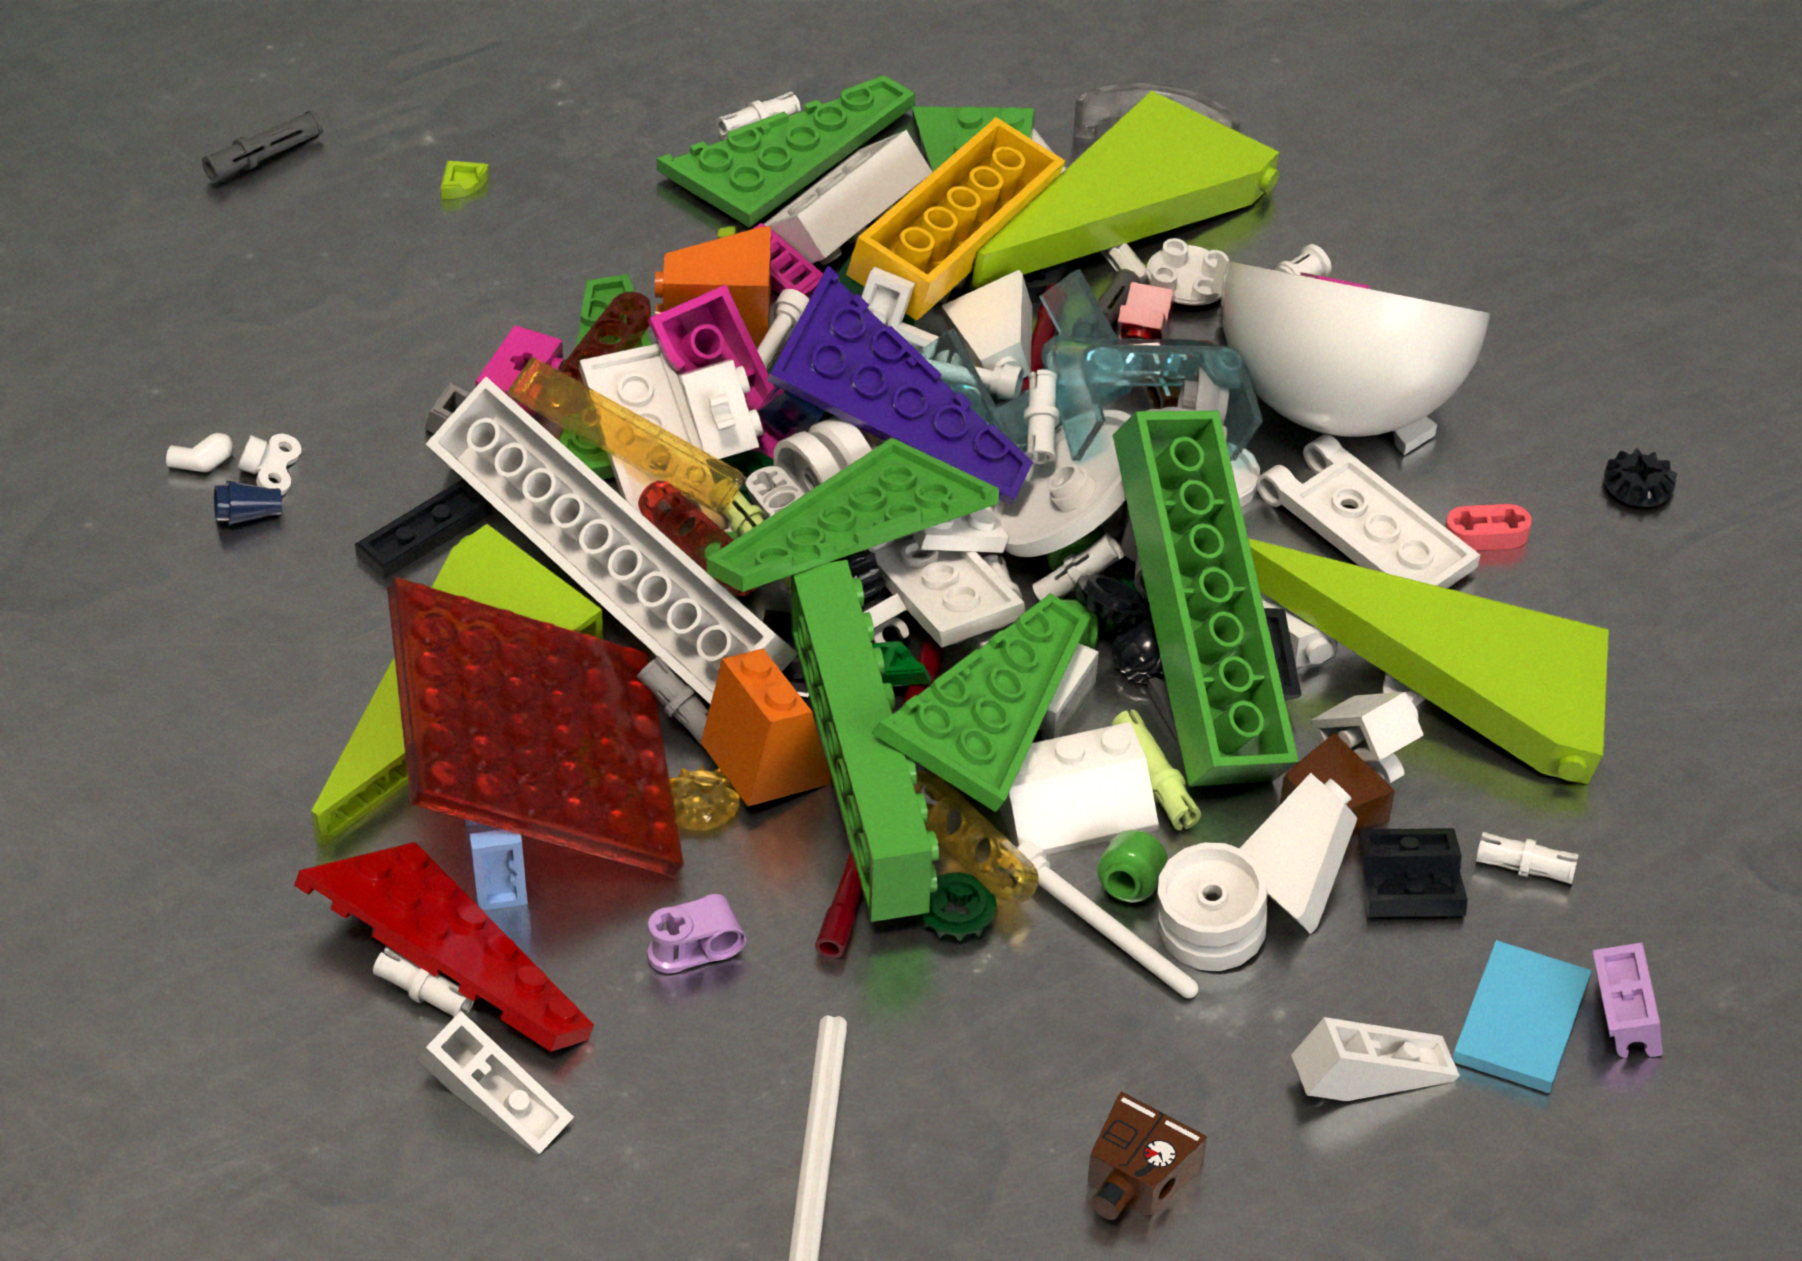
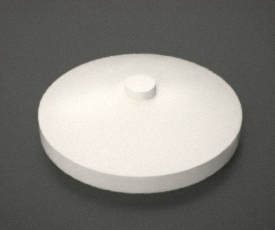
(1065, 496)

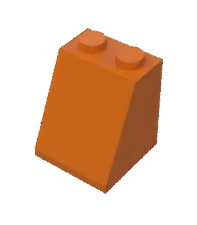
(734, 261)
(762, 731)

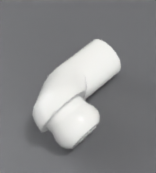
(203, 456)

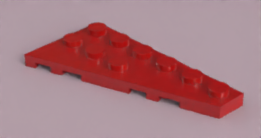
(443, 930)

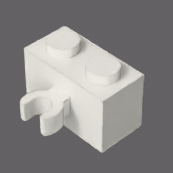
(720, 408)
(1373, 729)

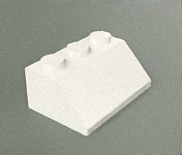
(1081, 791)

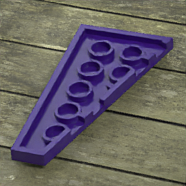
(882, 384)

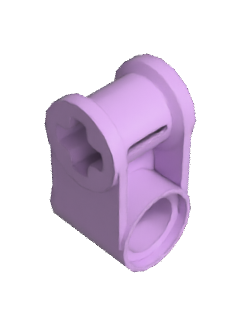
(699, 931)

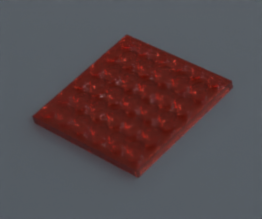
(531, 728)

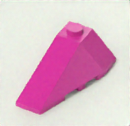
(709, 333)

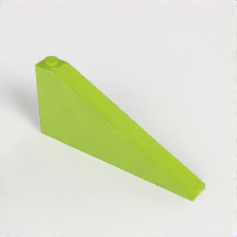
(1137, 180)
(484, 570)
(1495, 666)

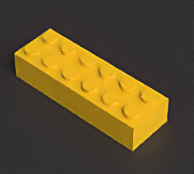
(954, 212)

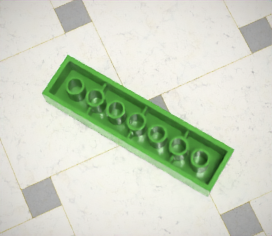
(1204, 598)
(868, 775)

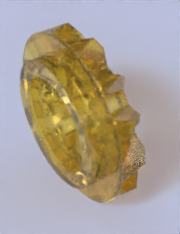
(693, 811)

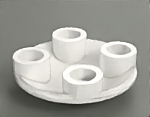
(1185, 270)

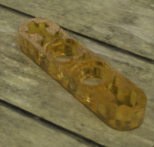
(970, 832)

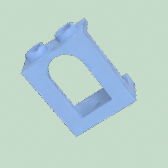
(498, 868)

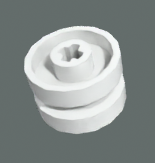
(821, 452)
(1212, 906)

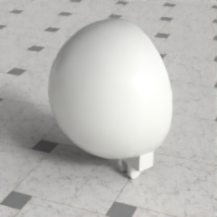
(1343, 352)

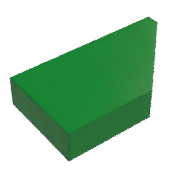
(901, 666)

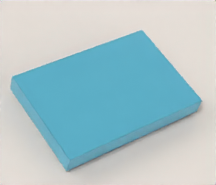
(1522, 1016)

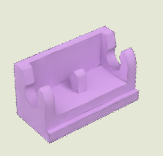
(1628, 998)

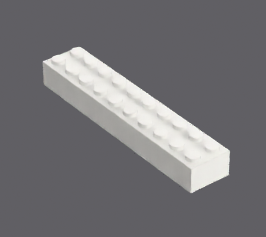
(601, 539)

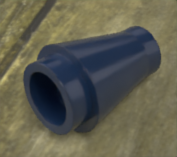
(245, 502)

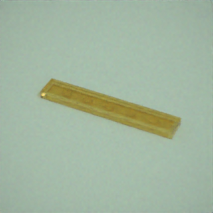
(626, 435)

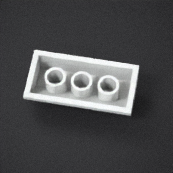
(850, 198)

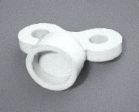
(270, 460)

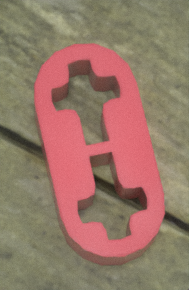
(1489, 526)

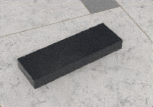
(423, 529)

